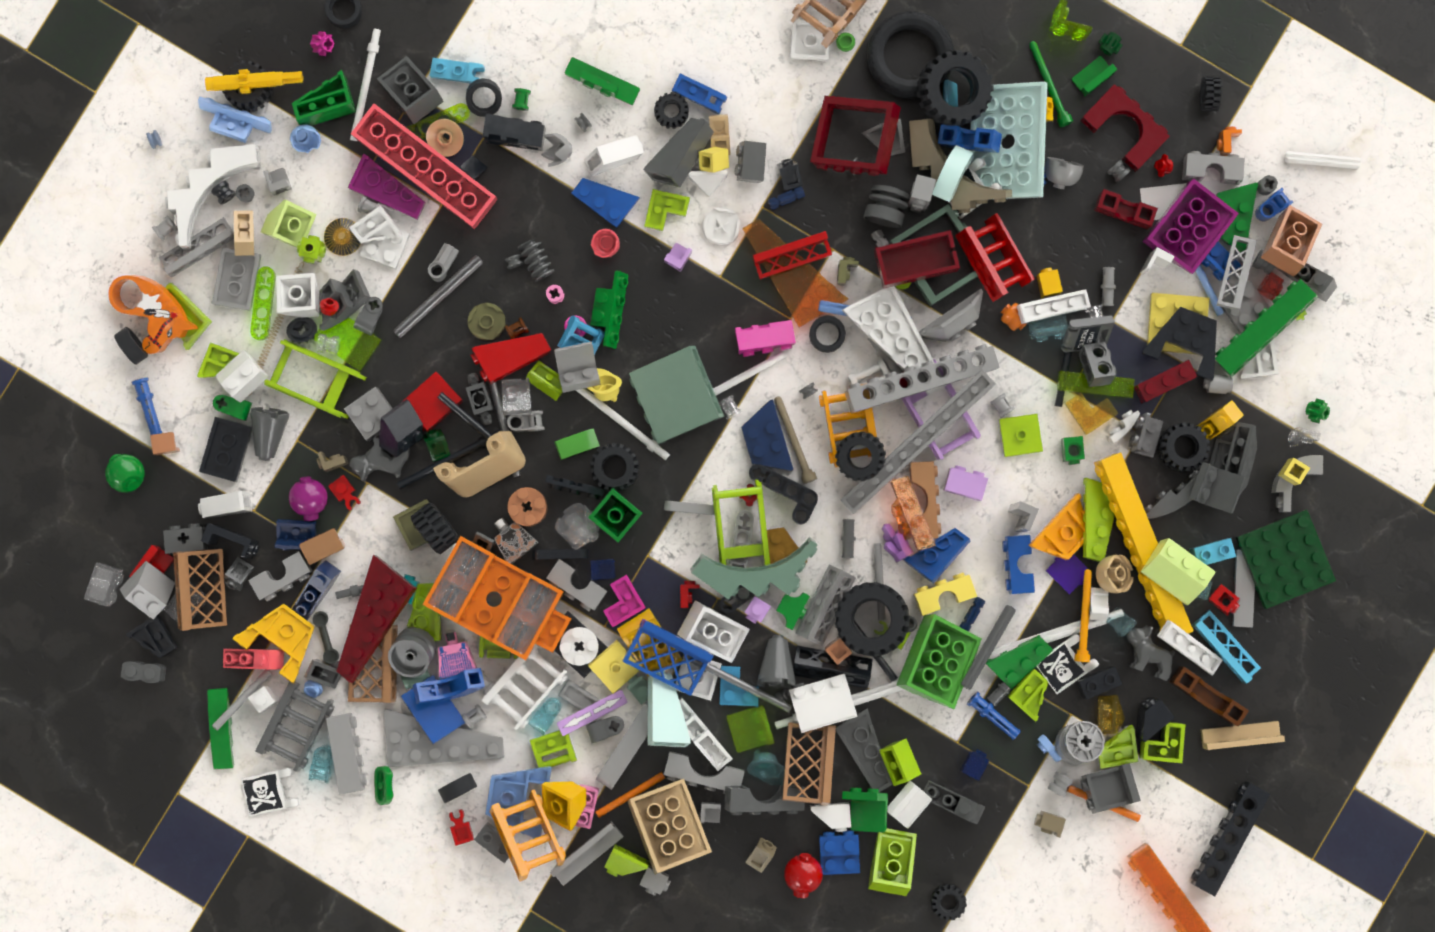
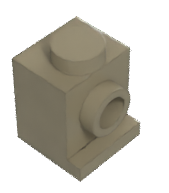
(1050, 823)

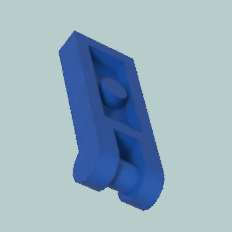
(699, 93)

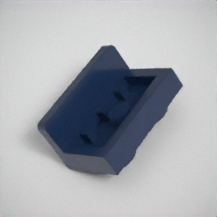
(293, 532)

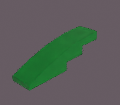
(222, 739)

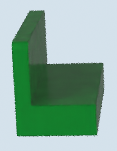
(1093, 75)

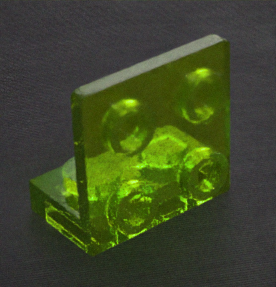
(1061, 26)
(750, 728)

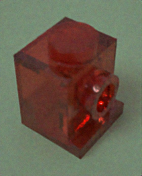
(1270, 286)

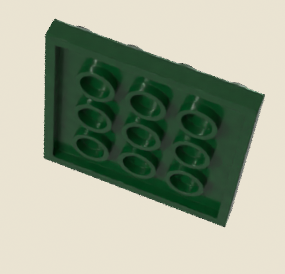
(1285, 559)

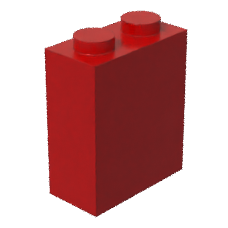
(427, 405)

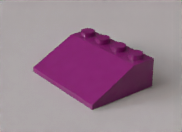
(1191, 226)

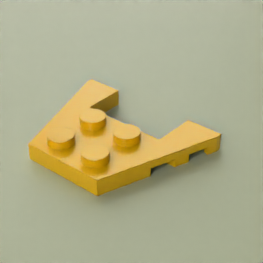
(284, 630)

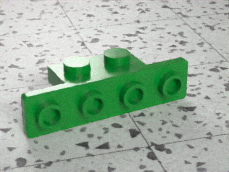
(602, 81)
(609, 308)

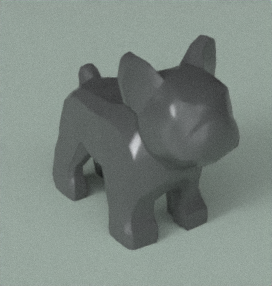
(378, 460)
(1148, 652)

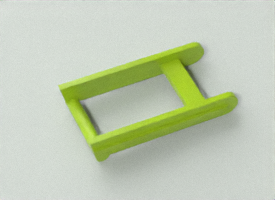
(335, 389)
(745, 550)

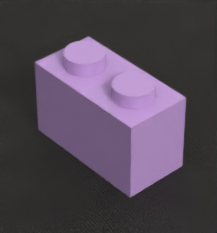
(965, 483)

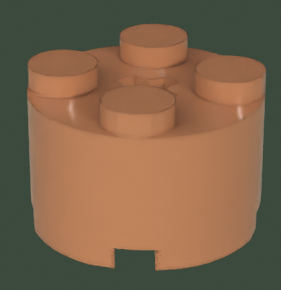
(524, 496)

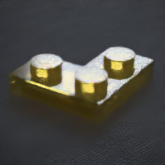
(1088, 417)

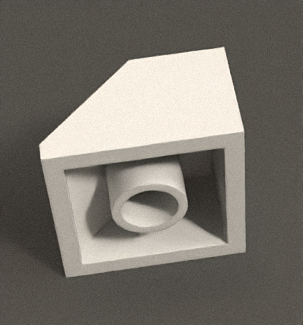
(241, 376)

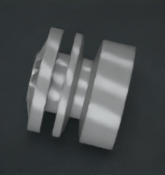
(1069, 742)

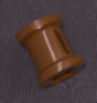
(520, 323)

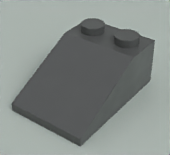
(410, 90)

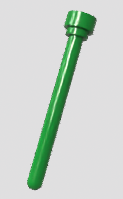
(1063, 117)

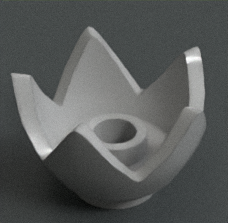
(559, 151)

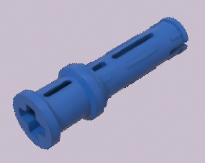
(147, 396)
(986, 709)

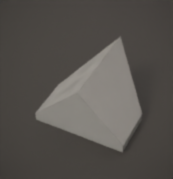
(874, 136)

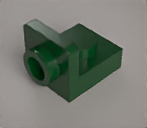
(436, 444)

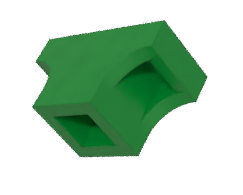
(793, 608)

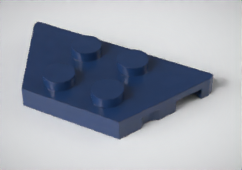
(766, 439)

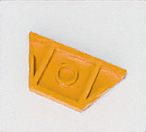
(1064, 532)

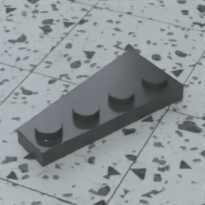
(863, 746)

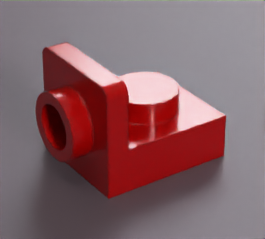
(685, 596)

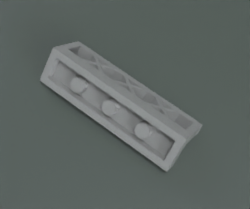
(199, 251)
(1242, 279)
(1026, 513)
(822, 604)
(587, 853)

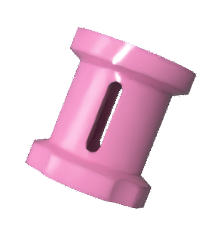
(553, 288)

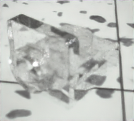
(1306, 436)

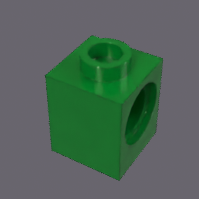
(1072, 441)

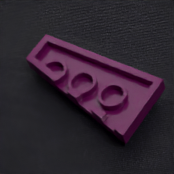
(382, 187)

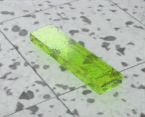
(1078, 383)

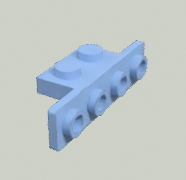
(233, 122)

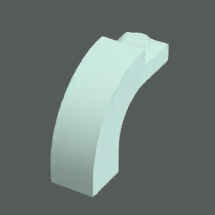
(952, 173)

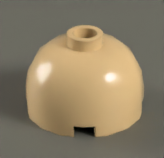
(1114, 574)

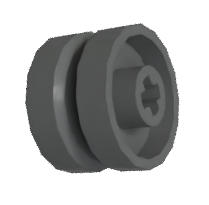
(412, 652)

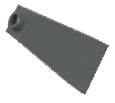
(680, 154)

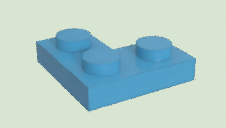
(732, 694)

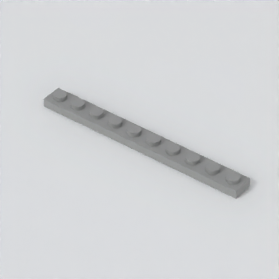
(920, 440)

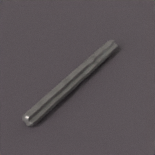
(438, 296)

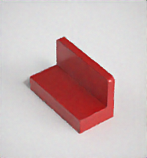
(157, 558)

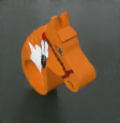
(162, 309)

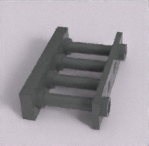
(284, 710)

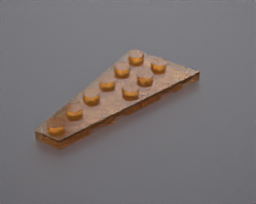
(798, 287)

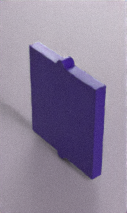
(1067, 572)

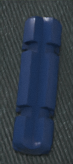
(786, 198)
(972, 614)

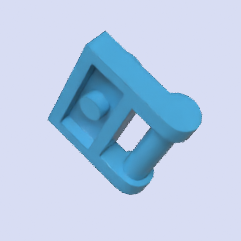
(570, 338)

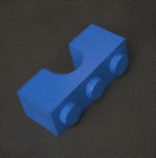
(976, 140)
(1017, 581)

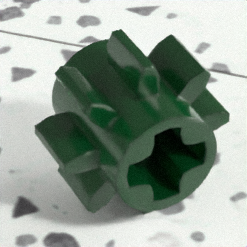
(1110, 43)

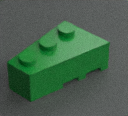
(326, 102)

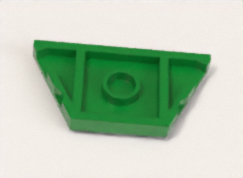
(1242, 201)

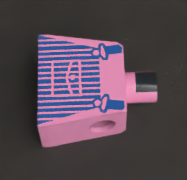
(454, 657)

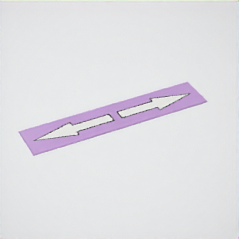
(592, 712)

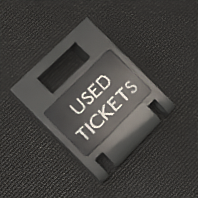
(1087, 332)

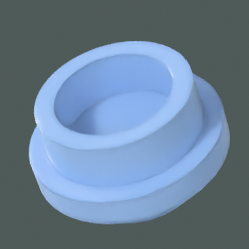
(312, 688)

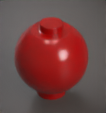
(803, 875)

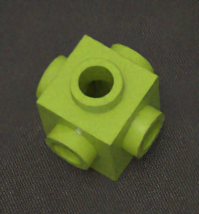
(316, 254)

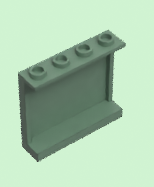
(675, 394)

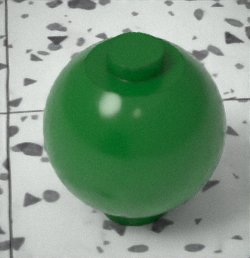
(124, 473)

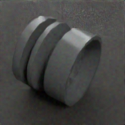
(888, 201)

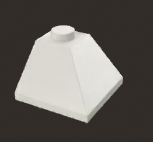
(298, 295)

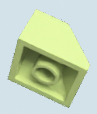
(288, 223)

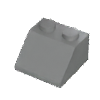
(148, 589)

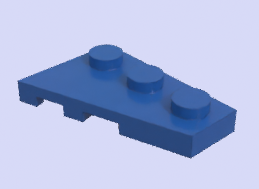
(605, 201)
(936, 560)

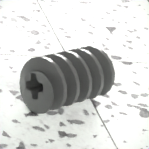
(536, 261)

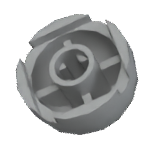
(1062, 172)

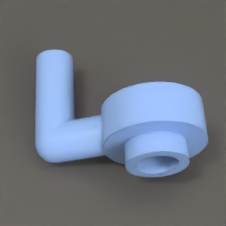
(1045, 745)

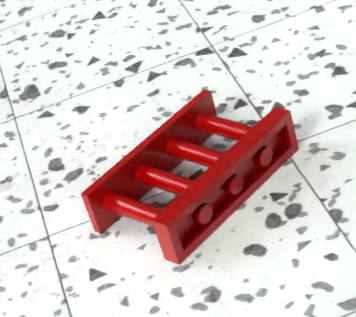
(981, 263)

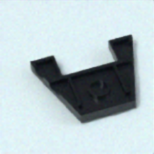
(1189, 332)

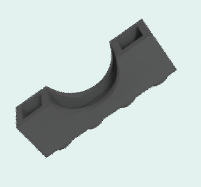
(740, 799)

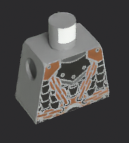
(513, 540)

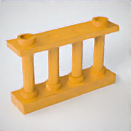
(866, 414)
(515, 849)

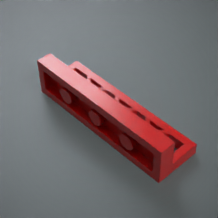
(786, 249)

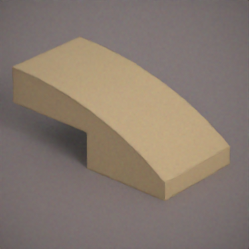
(720, 126)

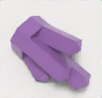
(895, 543)

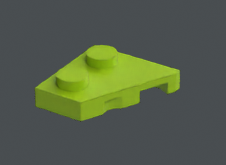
(215, 360)
(1029, 693)
(1119, 749)

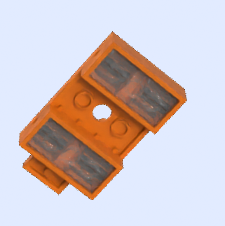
(526, 608)

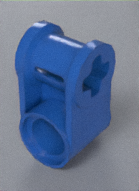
(1275, 204)

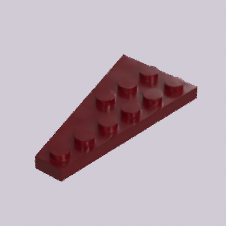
(378, 607)

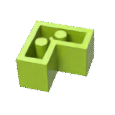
(1169, 746)

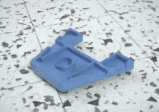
(511, 789)

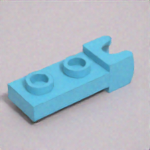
(455, 70)

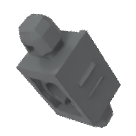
(485, 418)

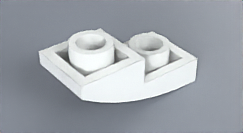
(1126, 423)

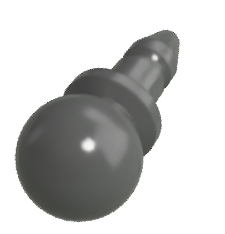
(785, 694)

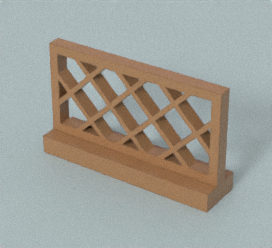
(183, 585)
(388, 677)
(825, 770)

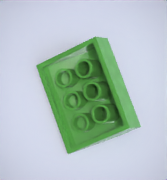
(939, 661)

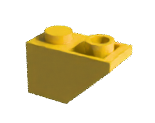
(1220, 420)

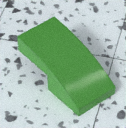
(577, 444)

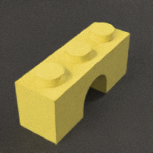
(928, 598)

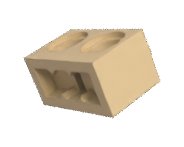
(243, 233)

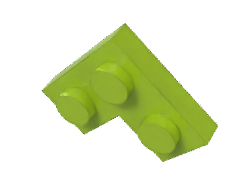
(664, 203)

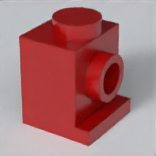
(1221, 594)

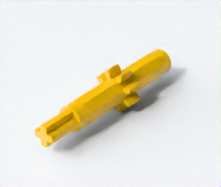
(246, 81)

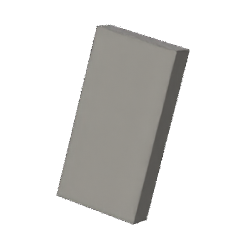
(577, 695)

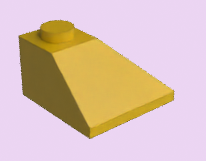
(563, 802)

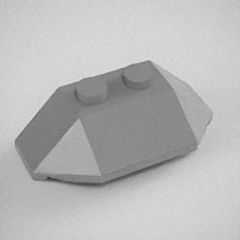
(955, 320)

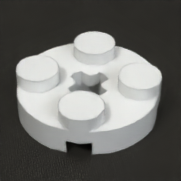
(568, 648)

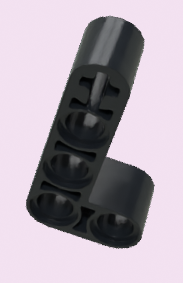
(781, 489)

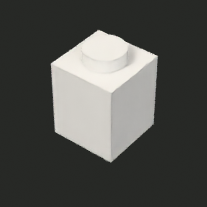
(263, 699)

